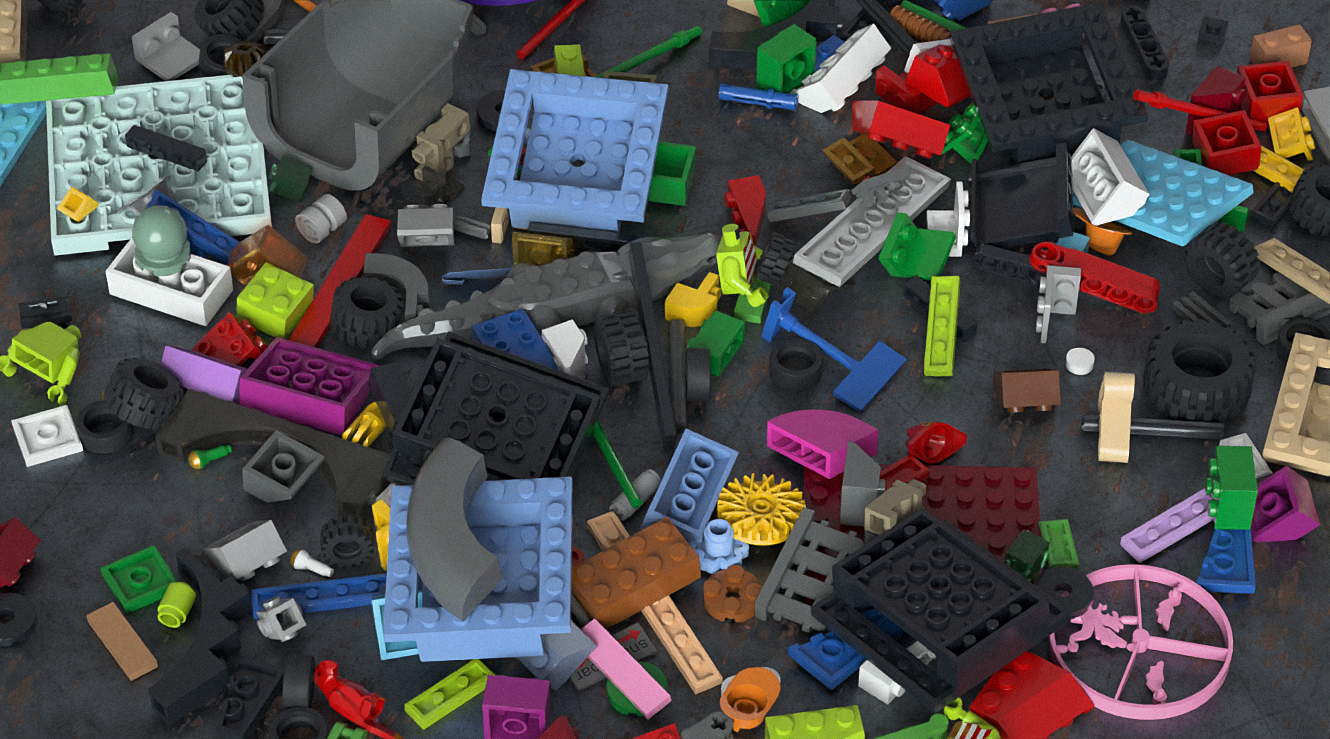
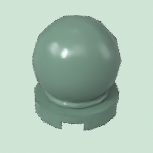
(160, 240)

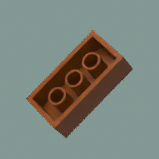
(635, 573)

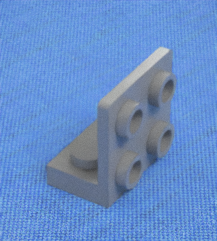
(164, 49)
(1060, 295)

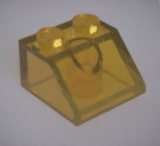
(540, 249)

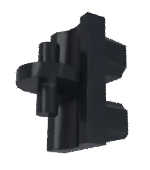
(45, 310)

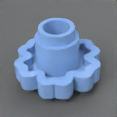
(718, 547)

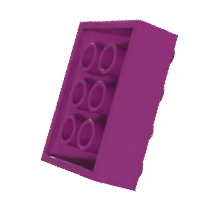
(306, 385)

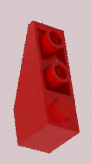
(748, 204)

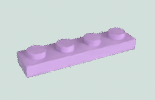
(1167, 527)

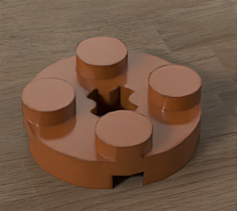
(731, 580)

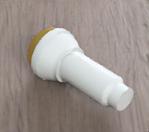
(302, 560)

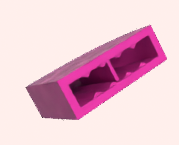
(820, 438)

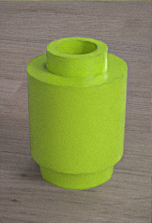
(176, 604)

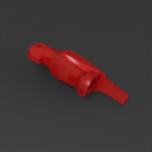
(352, 699)

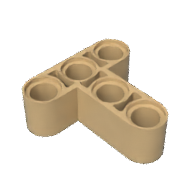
(1115, 416)

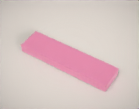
(625, 671)

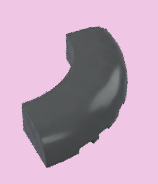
(438, 530)

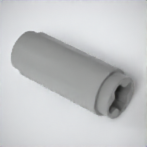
(645, 485)

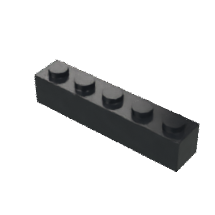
(166, 148)
(919, 293)

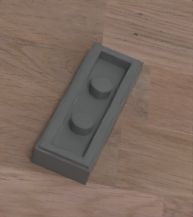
(809, 205)

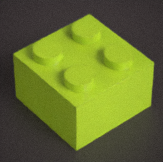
(275, 301)

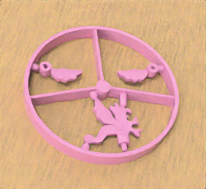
(1106, 625)

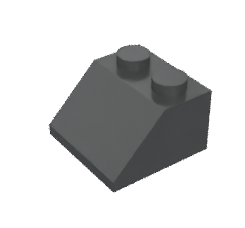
(279, 468)
(859, 486)

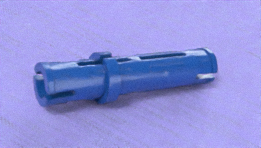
(768, 98)

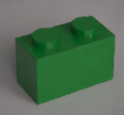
(723, 338)

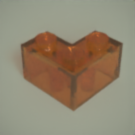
(265, 247)

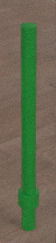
(677, 40)
(616, 465)

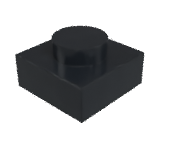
(1213, 30)

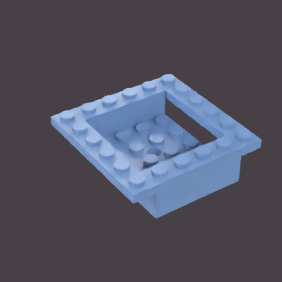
(575, 118)
(531, 534)

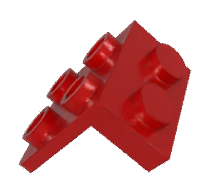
(899, 94)
(232, 341)

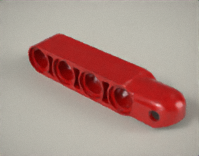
(1101, 277)

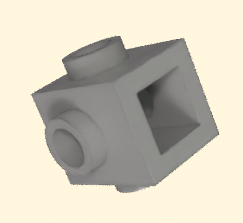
(289, 618)

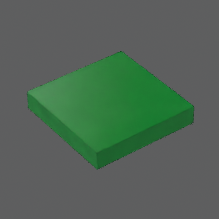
(138, 578)

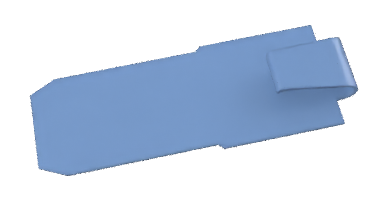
(451, 277)

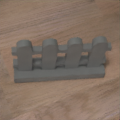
(1280, 310)
(796, 581)

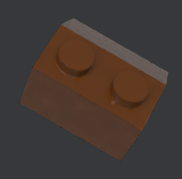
(1027, 388)

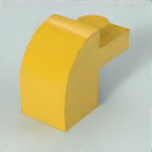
(693, 304)

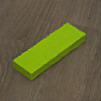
(448, 693)

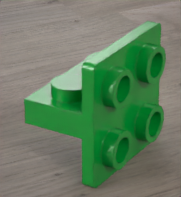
(966, 134)

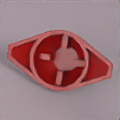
(934, 441)

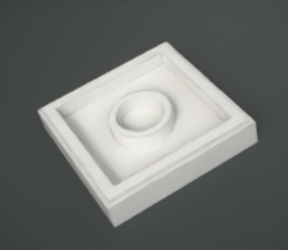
(47, 435)

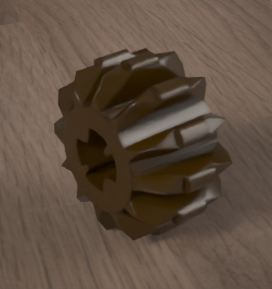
(242, 56)

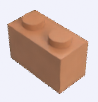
(1280, 45)

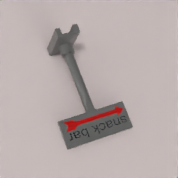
(631, 639)

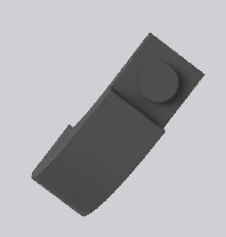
(403, 276)

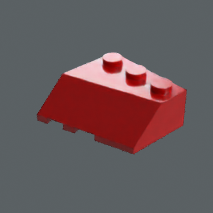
(899, 127)

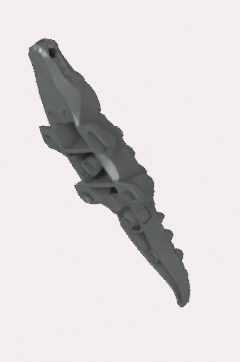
(563, 291)

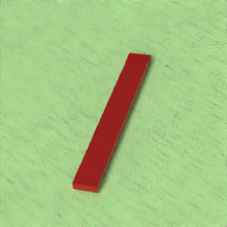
(350, 264)

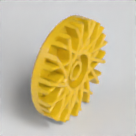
(760, 509)

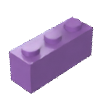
(204, 372)

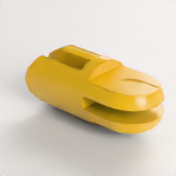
(369, 425)

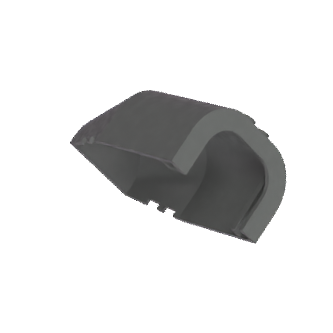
(357, 84)

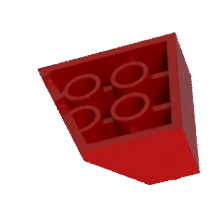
(1030, 699)

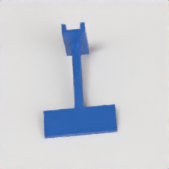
(865, 376)

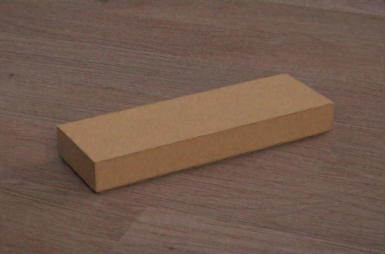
(122, 641)

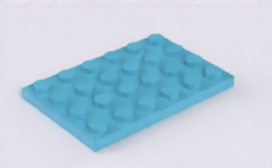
(1181, 196)

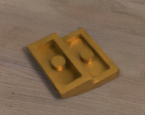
(859, 158)

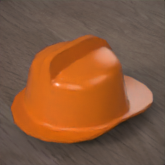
(1103, 237)
(750, 697)

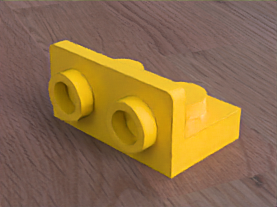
(1291, 134)

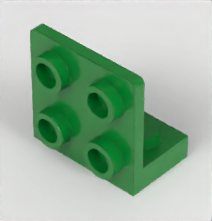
(915, 250)

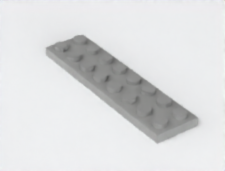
(862, 231)

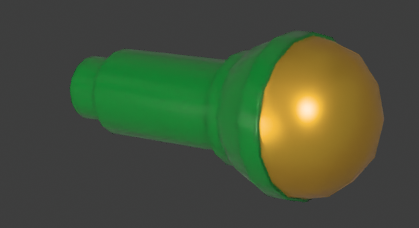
(199, 458)

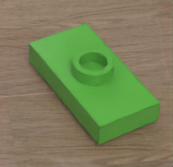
(746, 312)
(1061, 546)

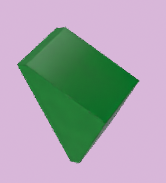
(1236, 217)

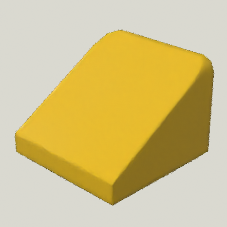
(77, 204)

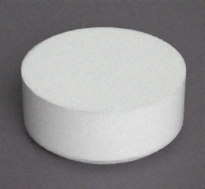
(1080, 361)

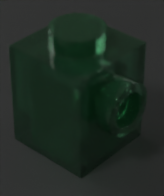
(289, 178)
(1027, 554)

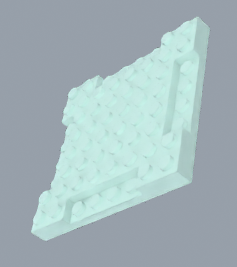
(92, 155)

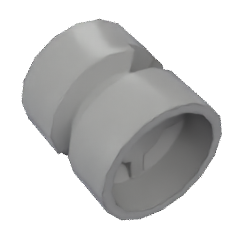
(320, 218)

